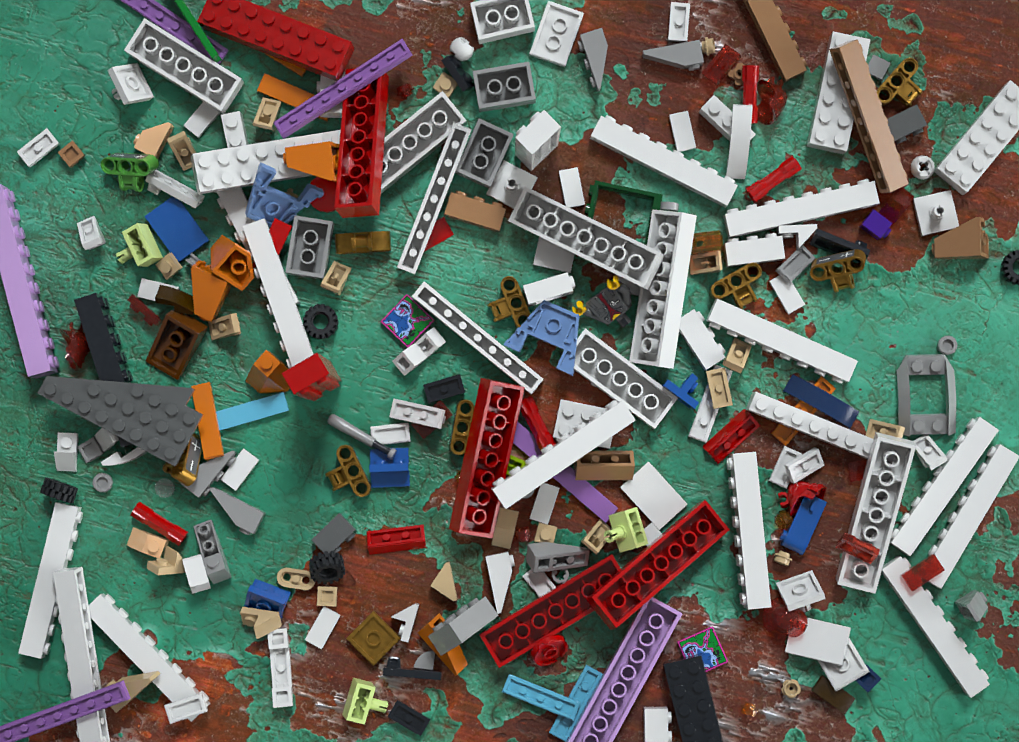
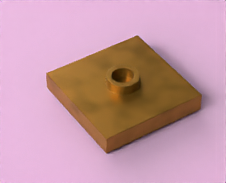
(373, 638)

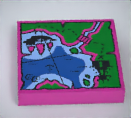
(407, 321)
(707, 644)

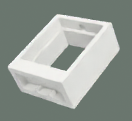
(549, 289)

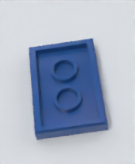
(177, 228)

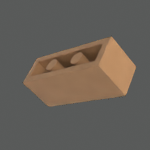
(475, 211)
(605, 466)

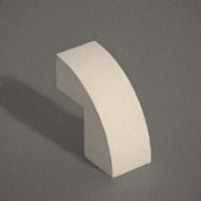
(419, 351)

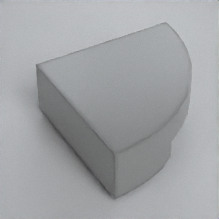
(425, 660)

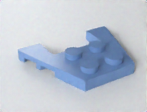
(271, 203)
(554, 327)

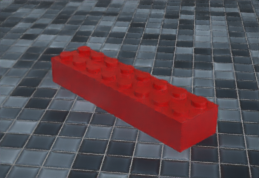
(278, 36)
(362, 150)
(312, 377)
(486, 457)
(657, 564)
(547, 613)

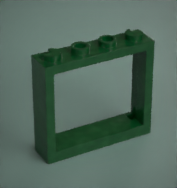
(598, 185)

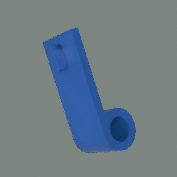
(803, 525)

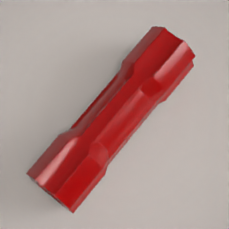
(750, 79)
(784, 171)
(531, 414)
(160, 524)

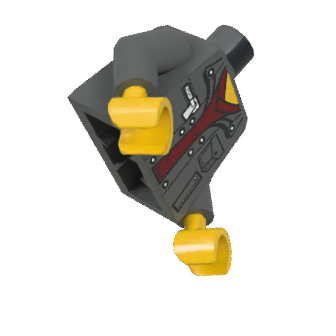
(608, 304)

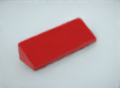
(731, 436)
(396, 539)

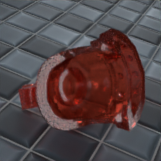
(772, 100)
(77, 346)
(787, 622)

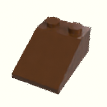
(176, 343)

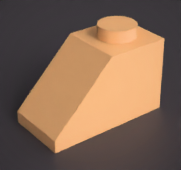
(153, 139)
(147, 543)

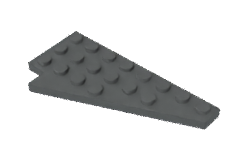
(142, 414)

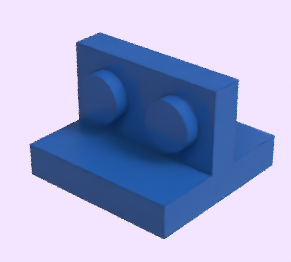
(687, 386)
(389, 472)
(267, 597)

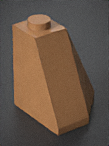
(963, 242)

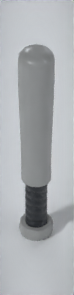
(358, 434)

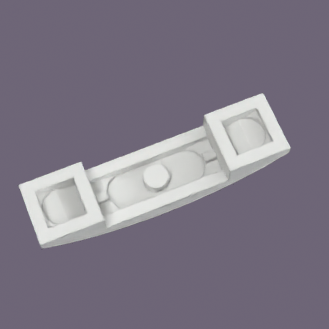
(739, 141)
(117, 458)
(280, 668)

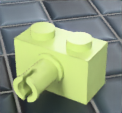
(140, 246)
(626, 530)
(360, 700)

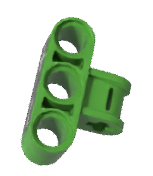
(130, 176)

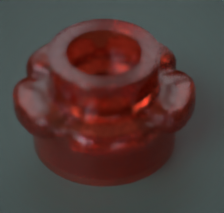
(405, 90)
(523, 534)

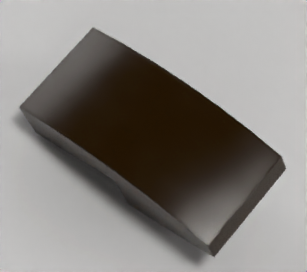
(180, 300)
(838, 699)

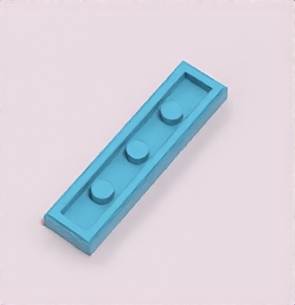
(252, 411)
(581, 692)
(541, 697)

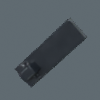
(836, 244)
(394, 669)

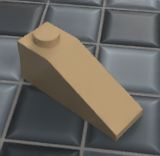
(134, 685)

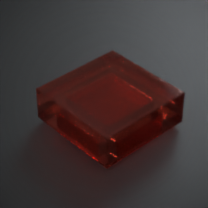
(856, 470)

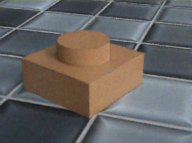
(71, 154)

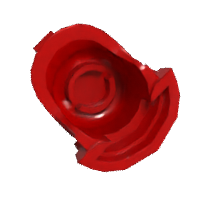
(798, 491)

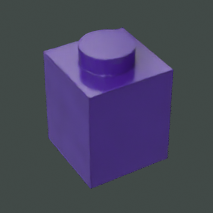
(876, 225)

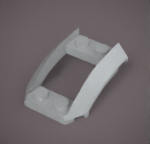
(926, 423)

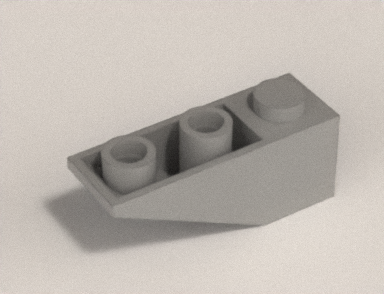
(595, 51)
(210, 472)
(212, 552)

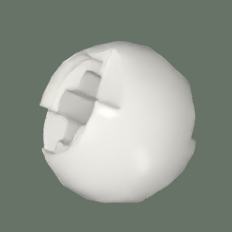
(461, 49)
(930, 167)

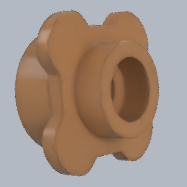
(734, 74)

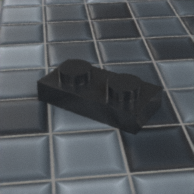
(461, 77)
(444, 388)
(409, 717)

